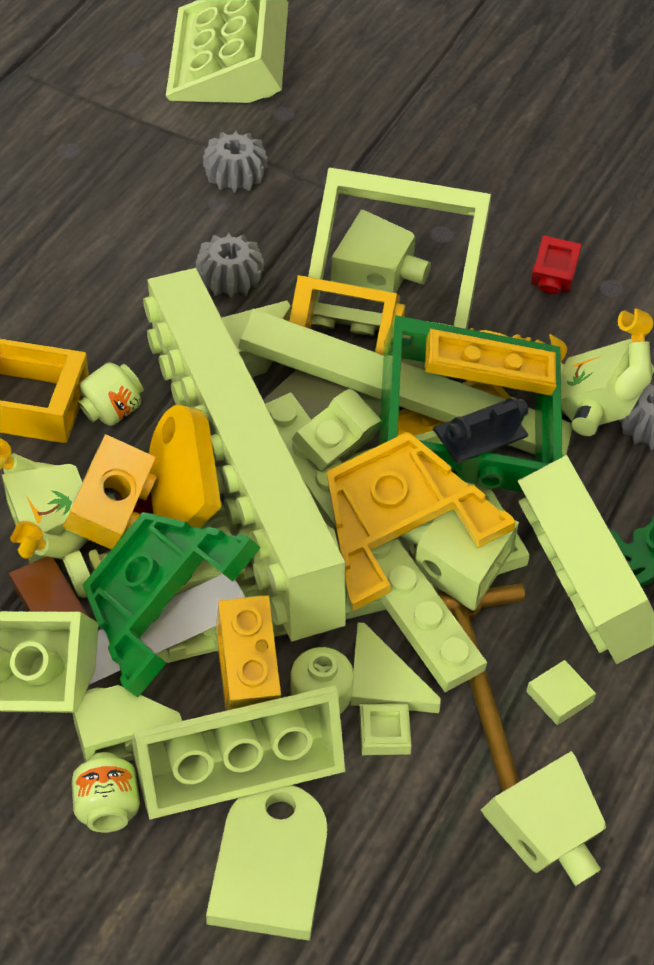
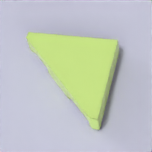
(386, 678)

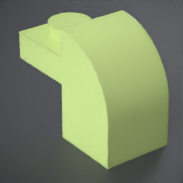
(338, 430)

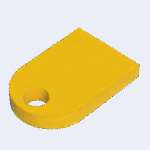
(184, 467)

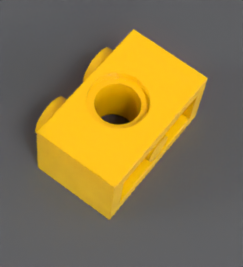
(115, 467)

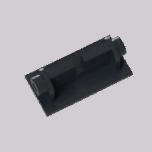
(483, 429)

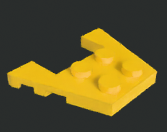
(392, 494)

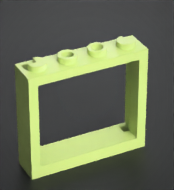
(400, 192)

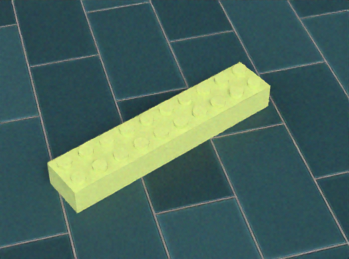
(252, 462)

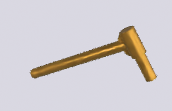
(480, 684)

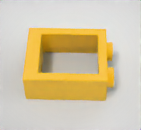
(306, 296)
(45, 364)
(246, 663)

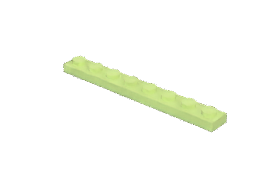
(412, 599)

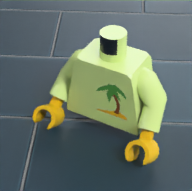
(607, 380)
(40, 503)

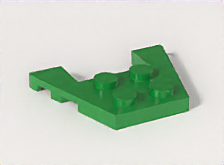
(143, 577)

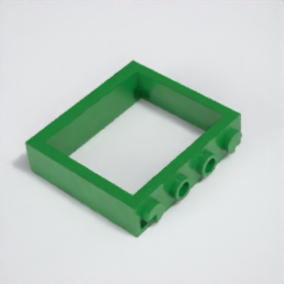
(487, 469)

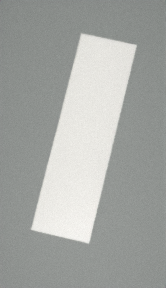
(180, 620)

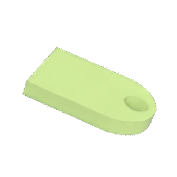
(270, 866)

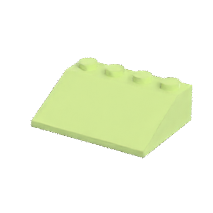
(228, 51)

